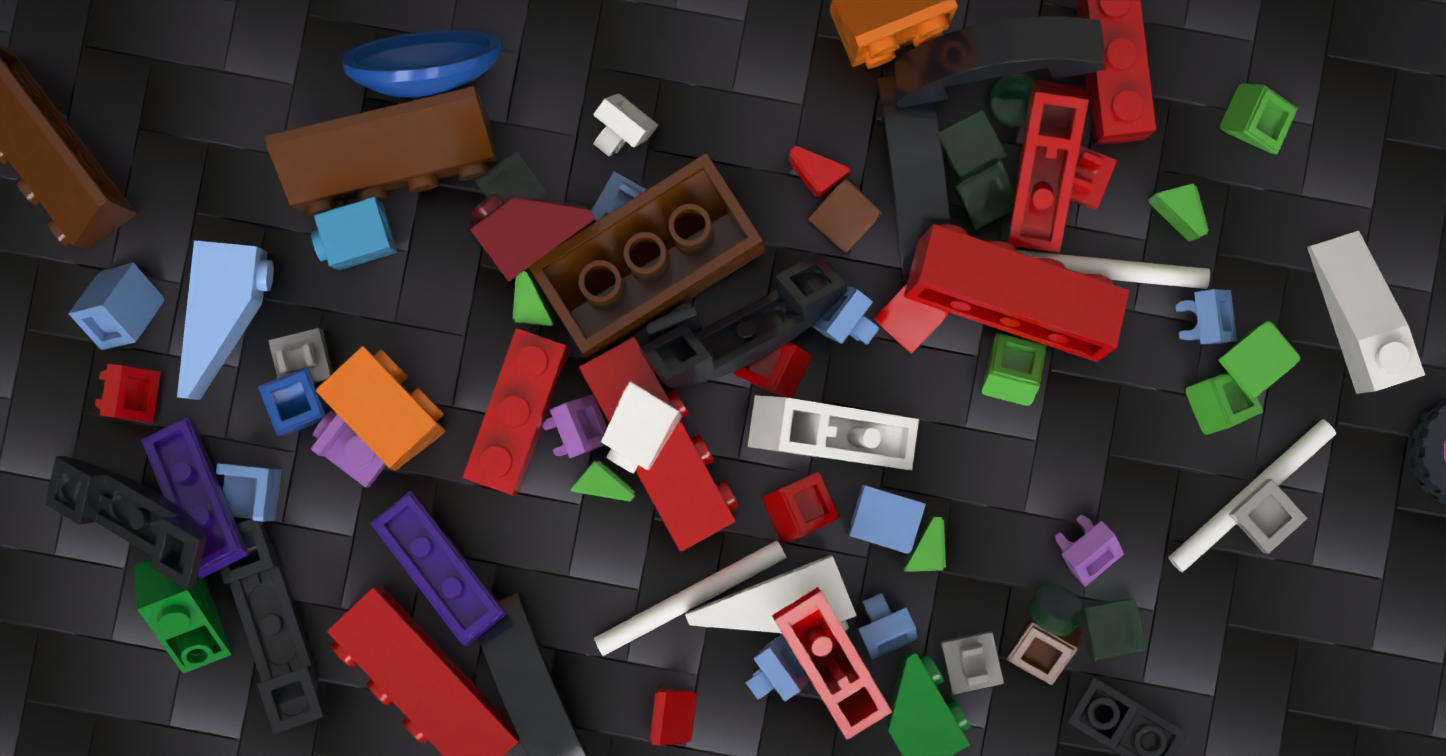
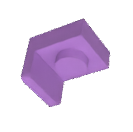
(346, 449)

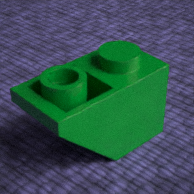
(181, 618)
(919, 716)

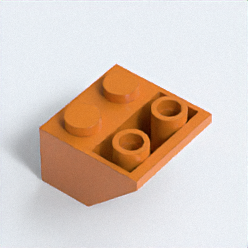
(879, 27)
(380, 409)

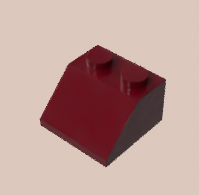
(524, 228)

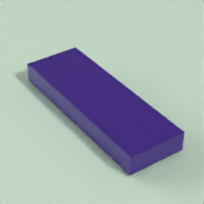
(192, 484)
(438, 568)

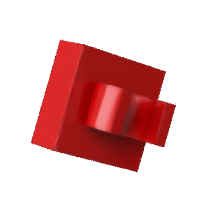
(1091, 177)
(129, 393)

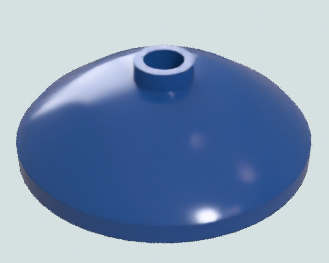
(422, 62)

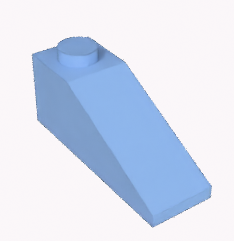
(221, 302)

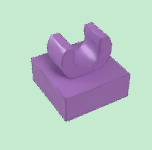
(579, 426)
(1092, 552)

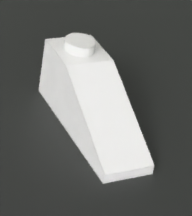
(1364, 315)
(639, 429)
(832, 432)
(755, 605)

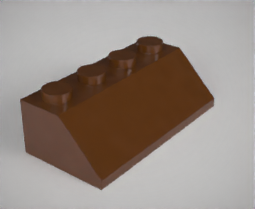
(384, 151)
(55, 162)
(647, 257)

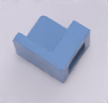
(117, 306)
(251, 490)
(886, 519)

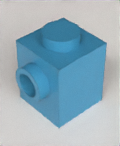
(353, 234)

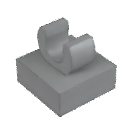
(302, 351)
(1267, 516)
(971, 662)

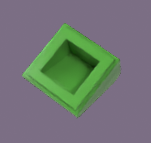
(1258, 117)
(1182, 210)
(531, 302)
(1259, 359)
(1014, 369)
(1221, 403)
(603, 482)
(928, 549)

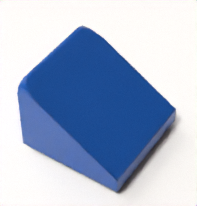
(293, 402)

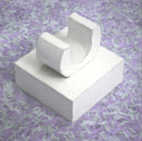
(623, 124)

